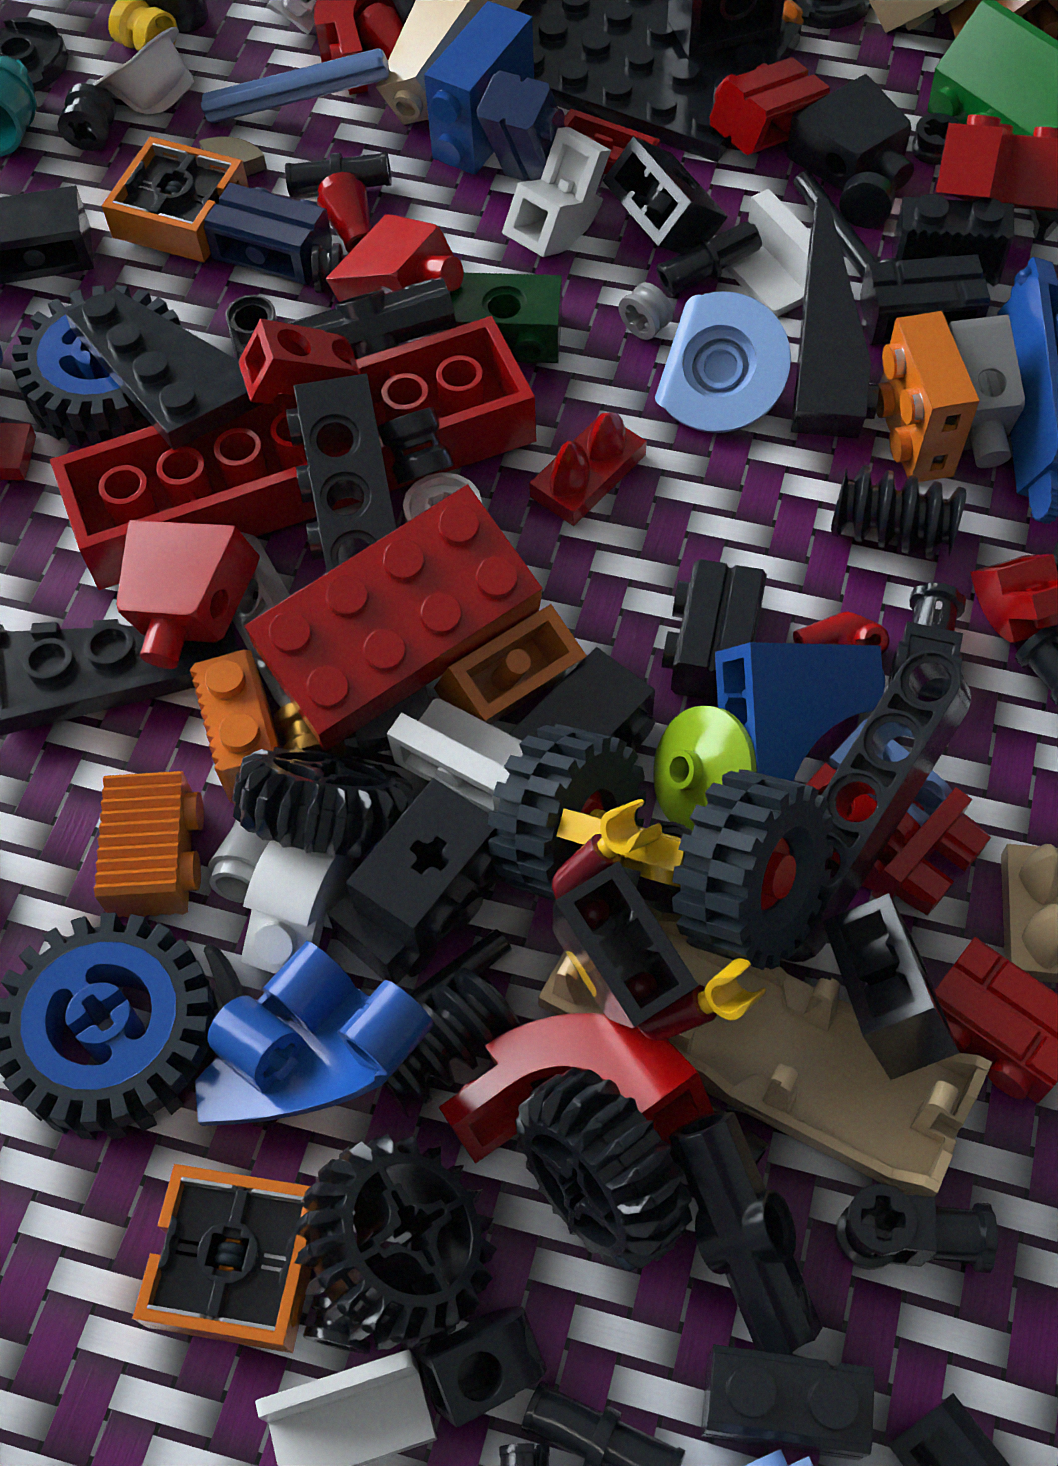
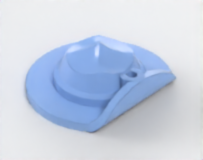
(724, 363)

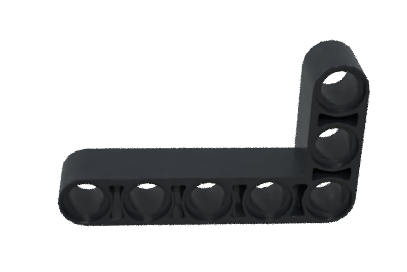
(893, 783)

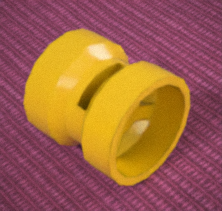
(134, 23)

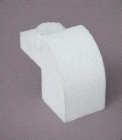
(561, 205)
(290, 902)

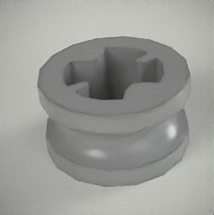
(645, 311)

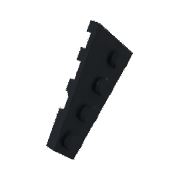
(163, 369)
(82, 671)

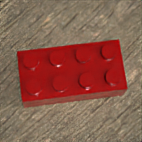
(395, 616)

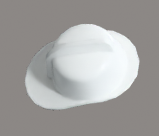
(152, 77)

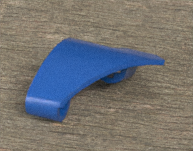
(305, 1043)

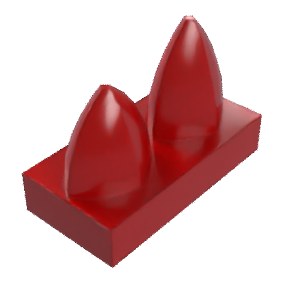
(587, 468)

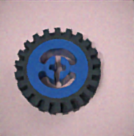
(67, 384)
(78, 987)

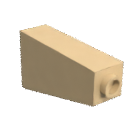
(423, 39)

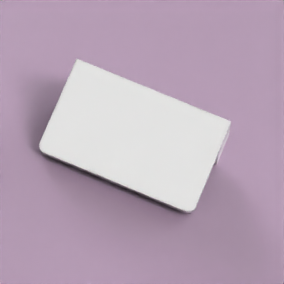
(778, 269)
(455, 751)
(351, 1415)

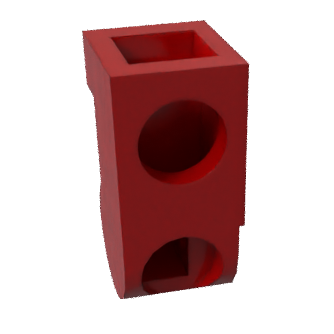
(292, 355)

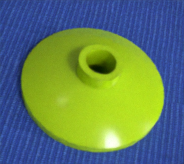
(694, 755)

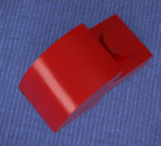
(1019, 595)

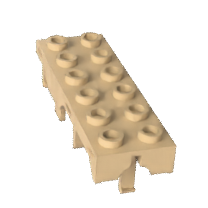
(810, 1071)

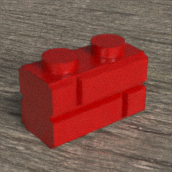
(760, 103)
(1003, 1018)

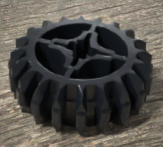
(318, 800)
(604, 1168)
(410, 1287)

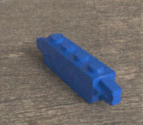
(1035, 433)

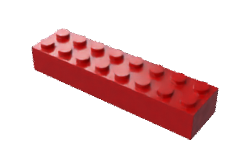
(248, 466)

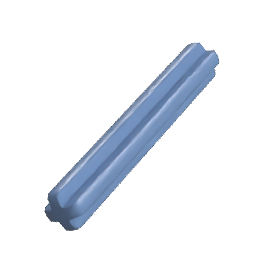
(295, 85)

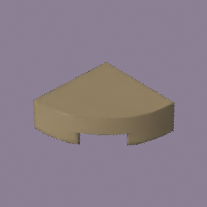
(237, 148)

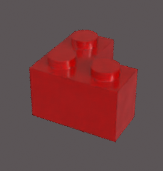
(994, 163)

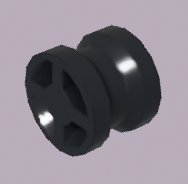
(86, 117)

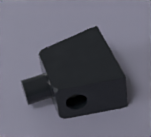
(852, 134)

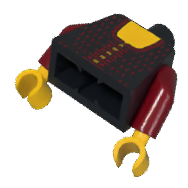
(623, 947)

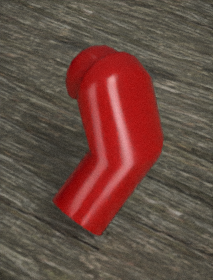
(844, 629)

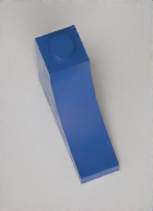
(795, 695)

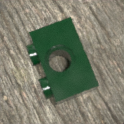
(523, 307)

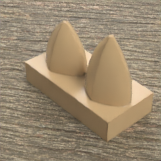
(1031, 909)

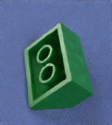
(999, 70)

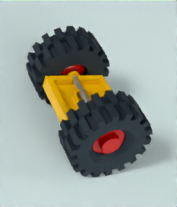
(742, 873)

